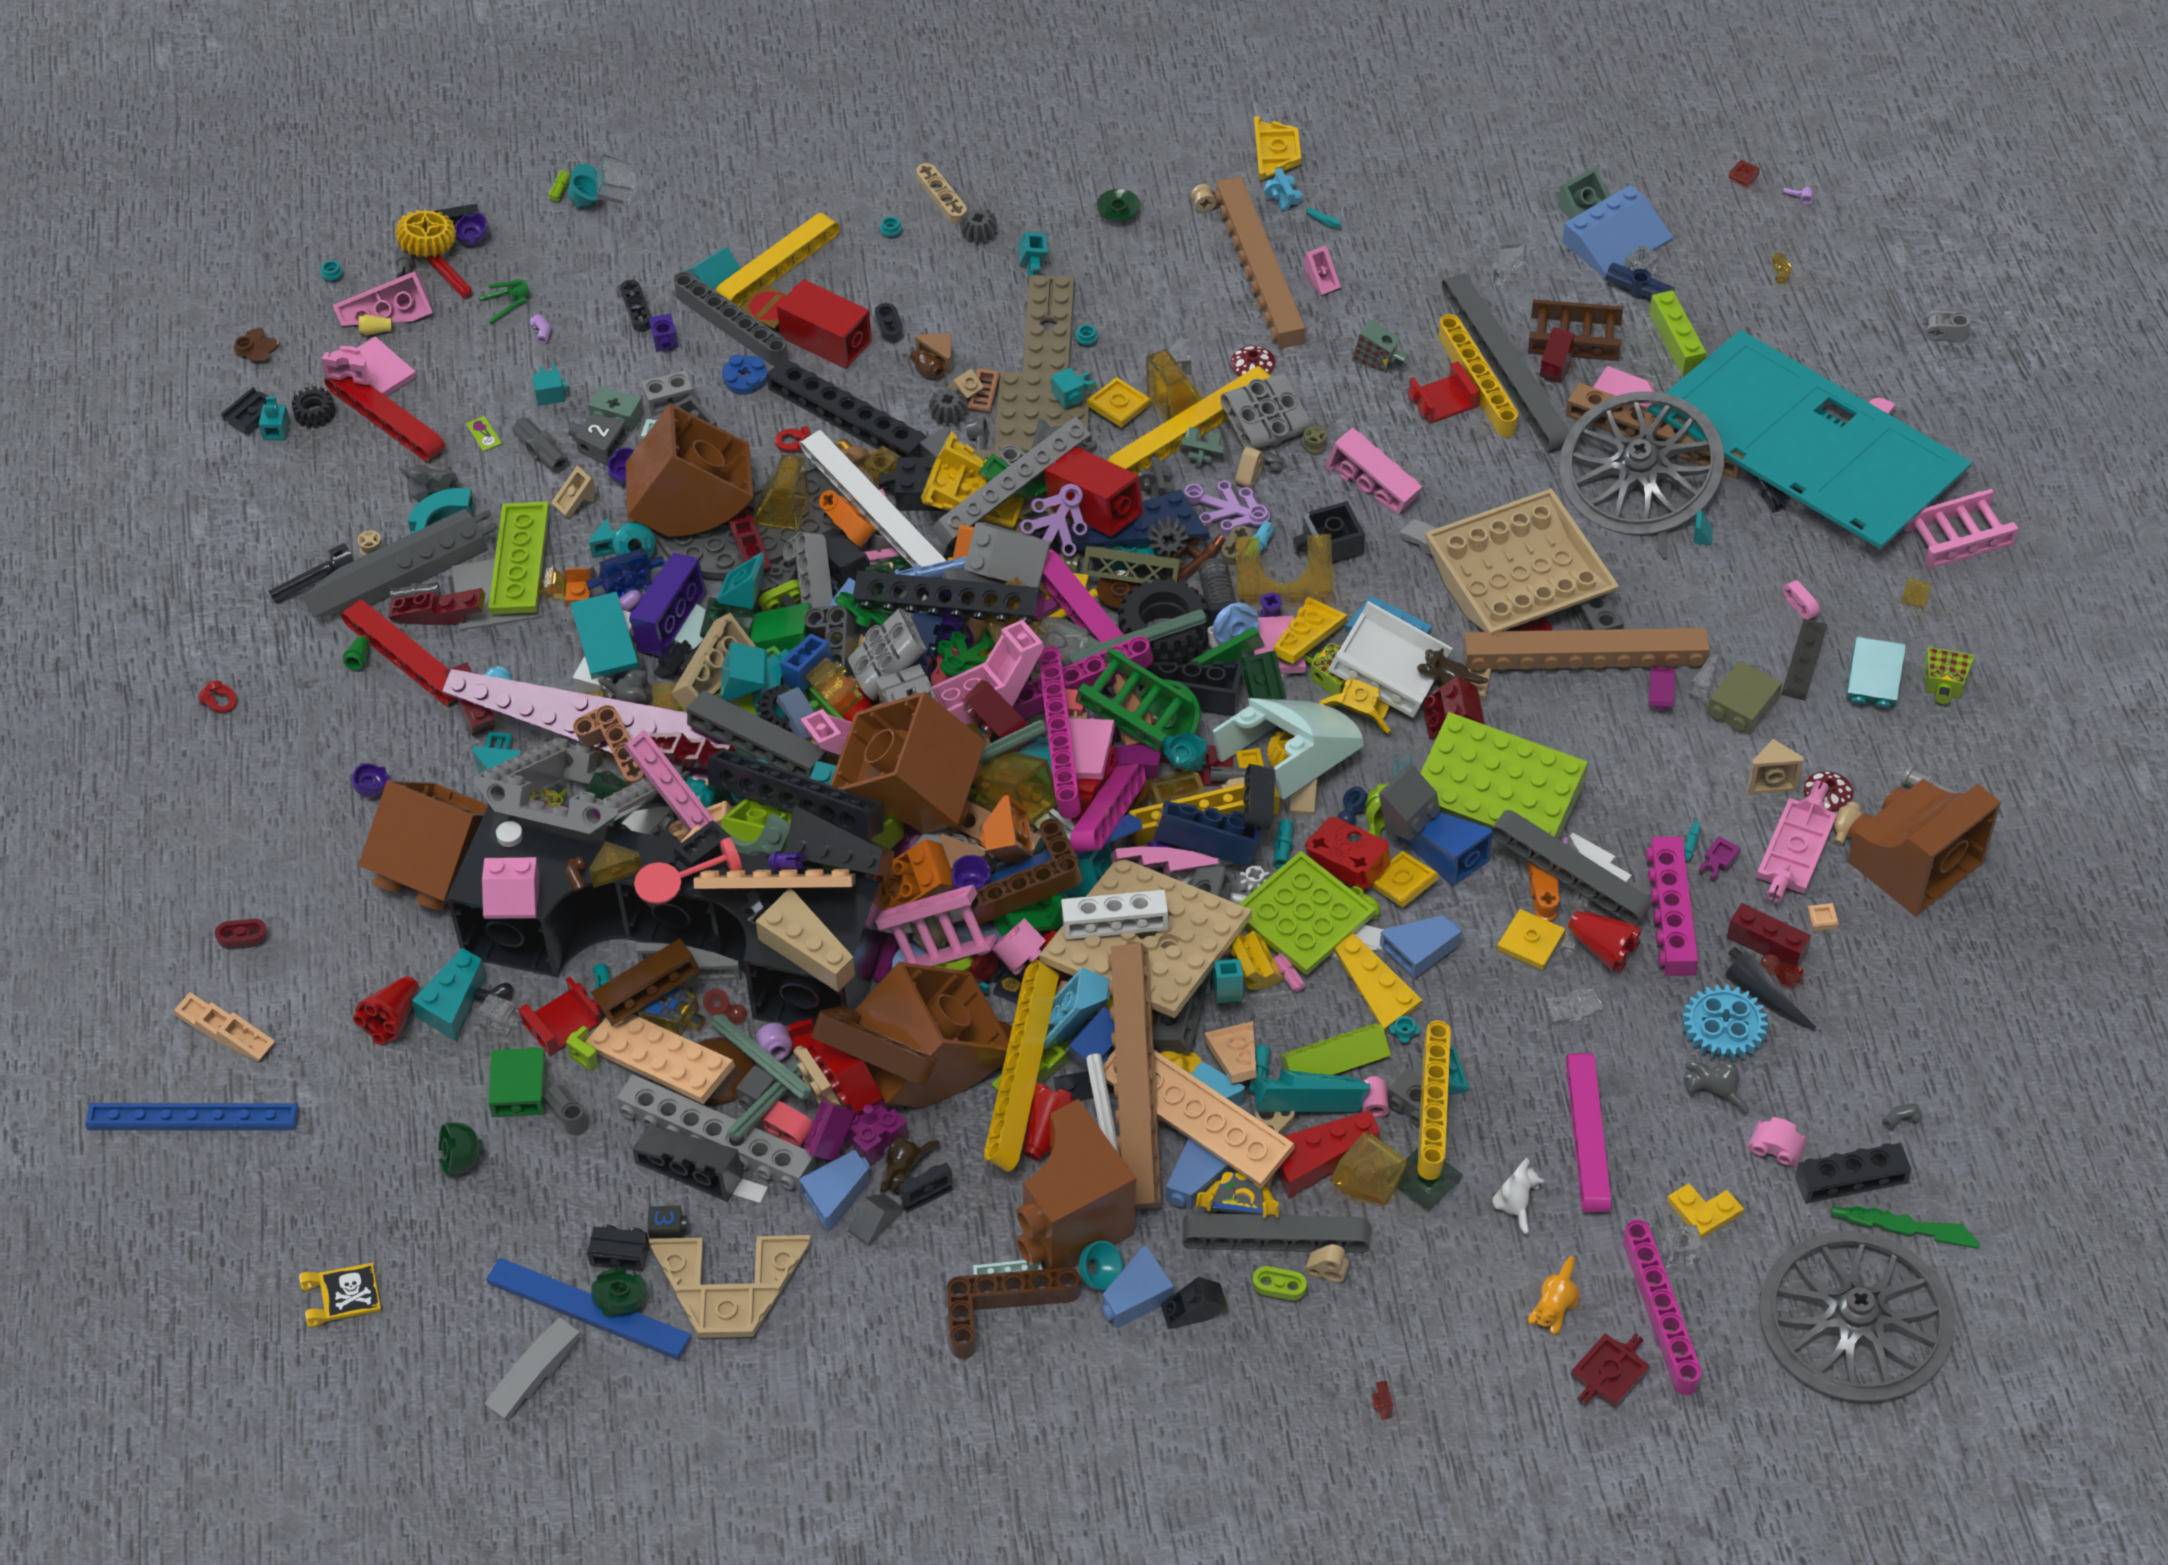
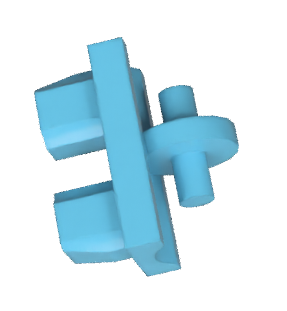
(1282, 190)

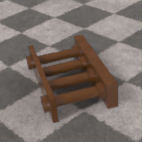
(1585, 345)

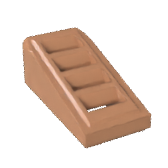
(986, 376)

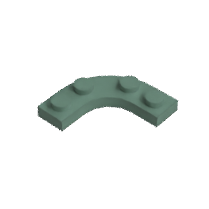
(772, 838)

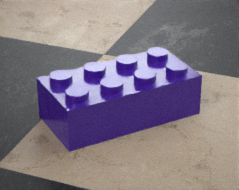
(667, 604)

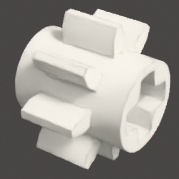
(1252, 878)

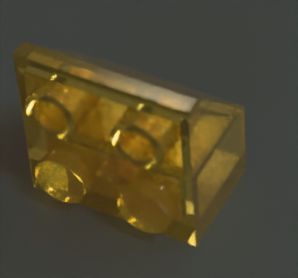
(1174, 787)

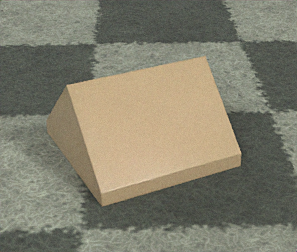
(1775, 770)

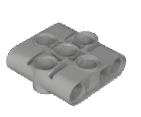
(1271, 396)
(886, 651)

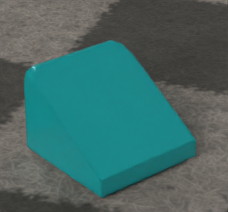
(1703, 530)

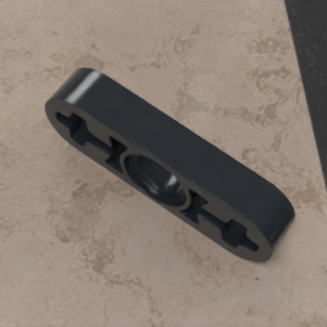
(629, 300)

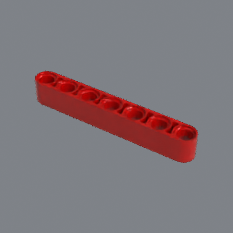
(388, 417)
(398, 649)

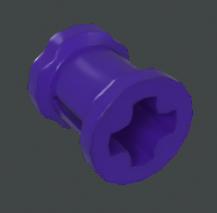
(1271, 603)

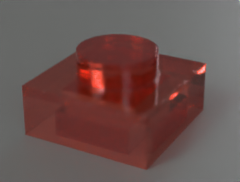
(1744, 173)
(1382, 1400)

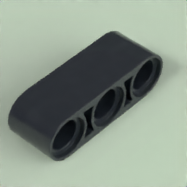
(1258, 796)

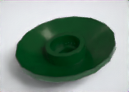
(1118, 204)

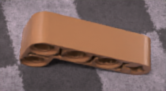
(602, 730)

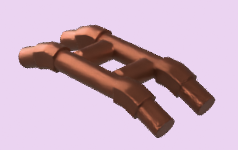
(1199, 556)

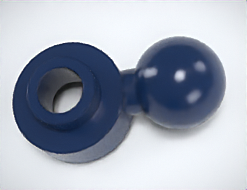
(1355, 802)

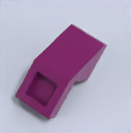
(1662, 687)

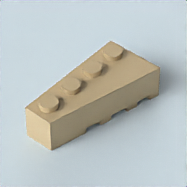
(706, 665)
(805, 940)

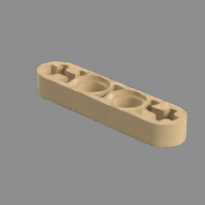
(937, 195)

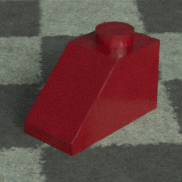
(1557, 355)

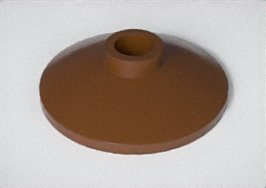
(1113, 591)

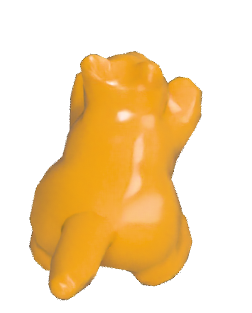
(1557, 1295)

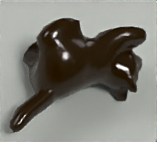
(1444, 669)
(901, 1159)

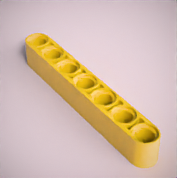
(779, 259)
(1492, 396)
(1434, 1100)

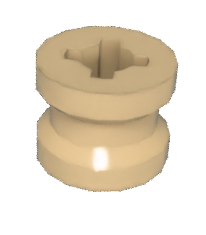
(1203, 198)
(369, 542)

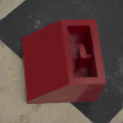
(1455, 697)

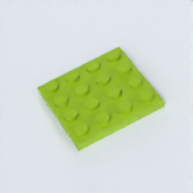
(1305, 912)

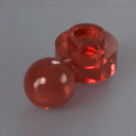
(1787, 973)
(735, 1013)

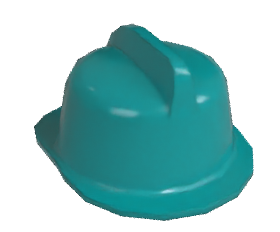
(583, 185)

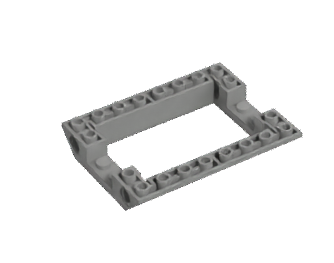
(510, 784)

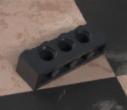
(1867, 1177)

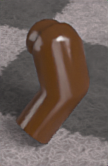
(574, 875)

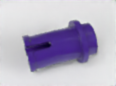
(785, 860)

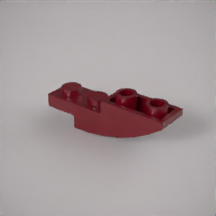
(431, 609)

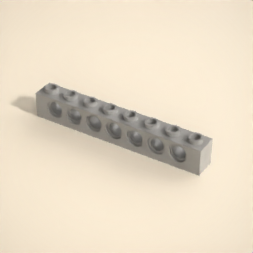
(1010, 480)
(685, 1112)

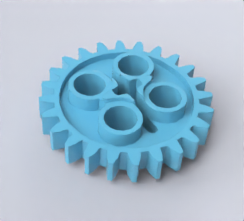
(1725, 1022)

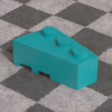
(450, 993)

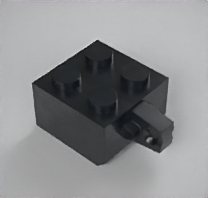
(909, 483)
(1341, 523)

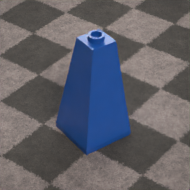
(1452, 846)

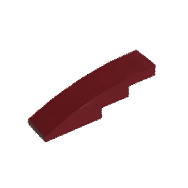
(747, 537)
(687, 751)

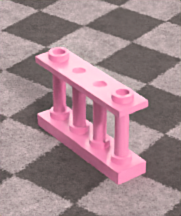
(1967, 546)
(938, 906)

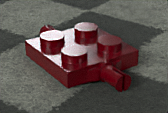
(1610, 1370)

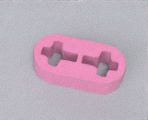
(1801, 600)

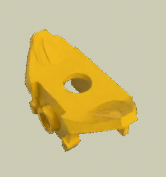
(1362, 700)

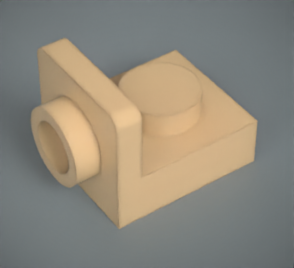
(966, 383)

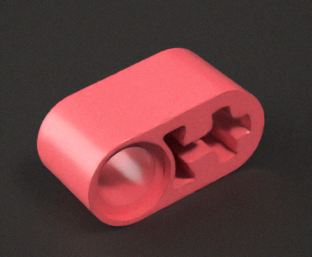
(786, 1124)

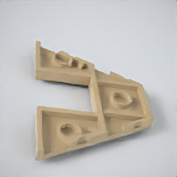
(728, 1308)

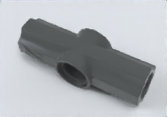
(540, 445)

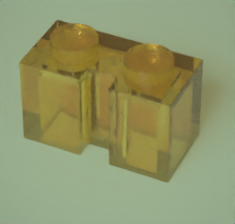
(834, 686)

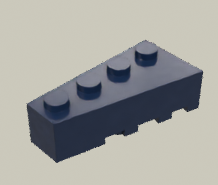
(931, 632)
(1208, 832)

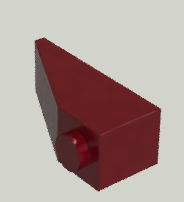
(476, 717)

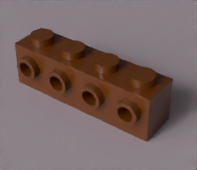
(646, 982)

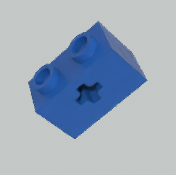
(803, 660)

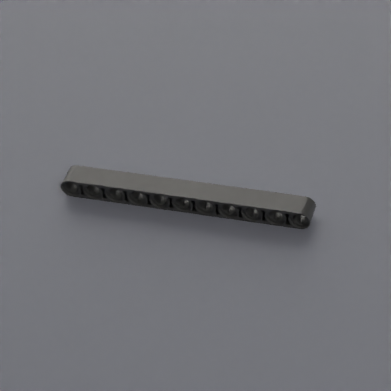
(1505, 361)

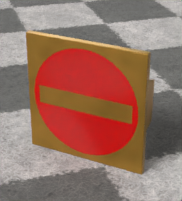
(764, 305)

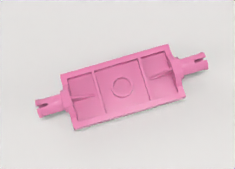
(1797, 844)

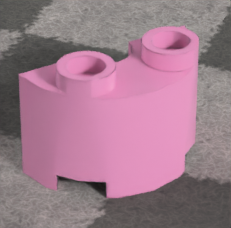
(344, 363)
(1019, 945)
(1779, 1139)

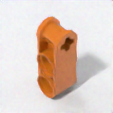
(847, 517)
(1544, 892)

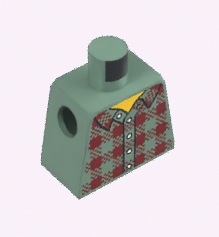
(1378, 348)

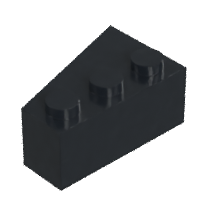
(843, 557)

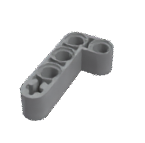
(811, 556)

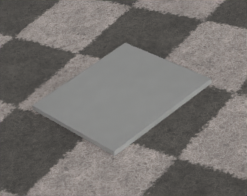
(479, 575)

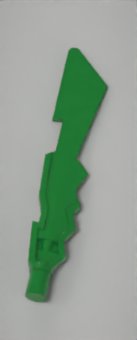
(1905, 1225)

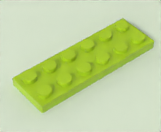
(519, 558)

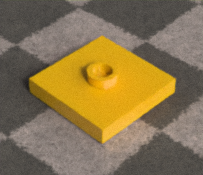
(1118, 402)
(1404, 879)
(1531, 939)

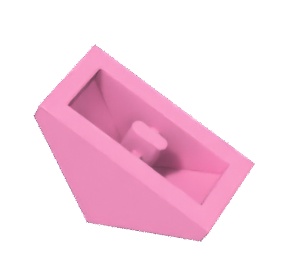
(1320, 270)

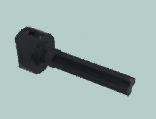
(338, 557)

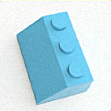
(1075, 1005)

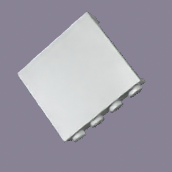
(1386, 656)

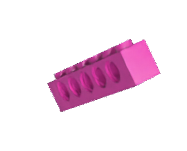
(1671, 888)

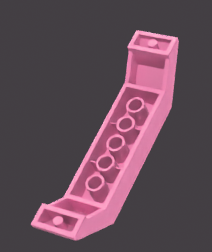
(1004, 669)

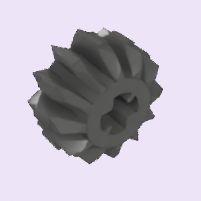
(978, 225)
(948, 406)
(1170, 544)

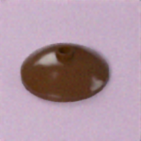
(726, 1090)

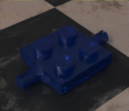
(625, 572)

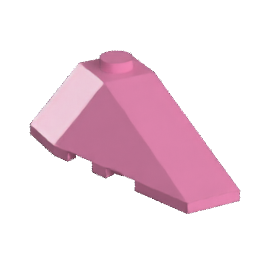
(400, 299)

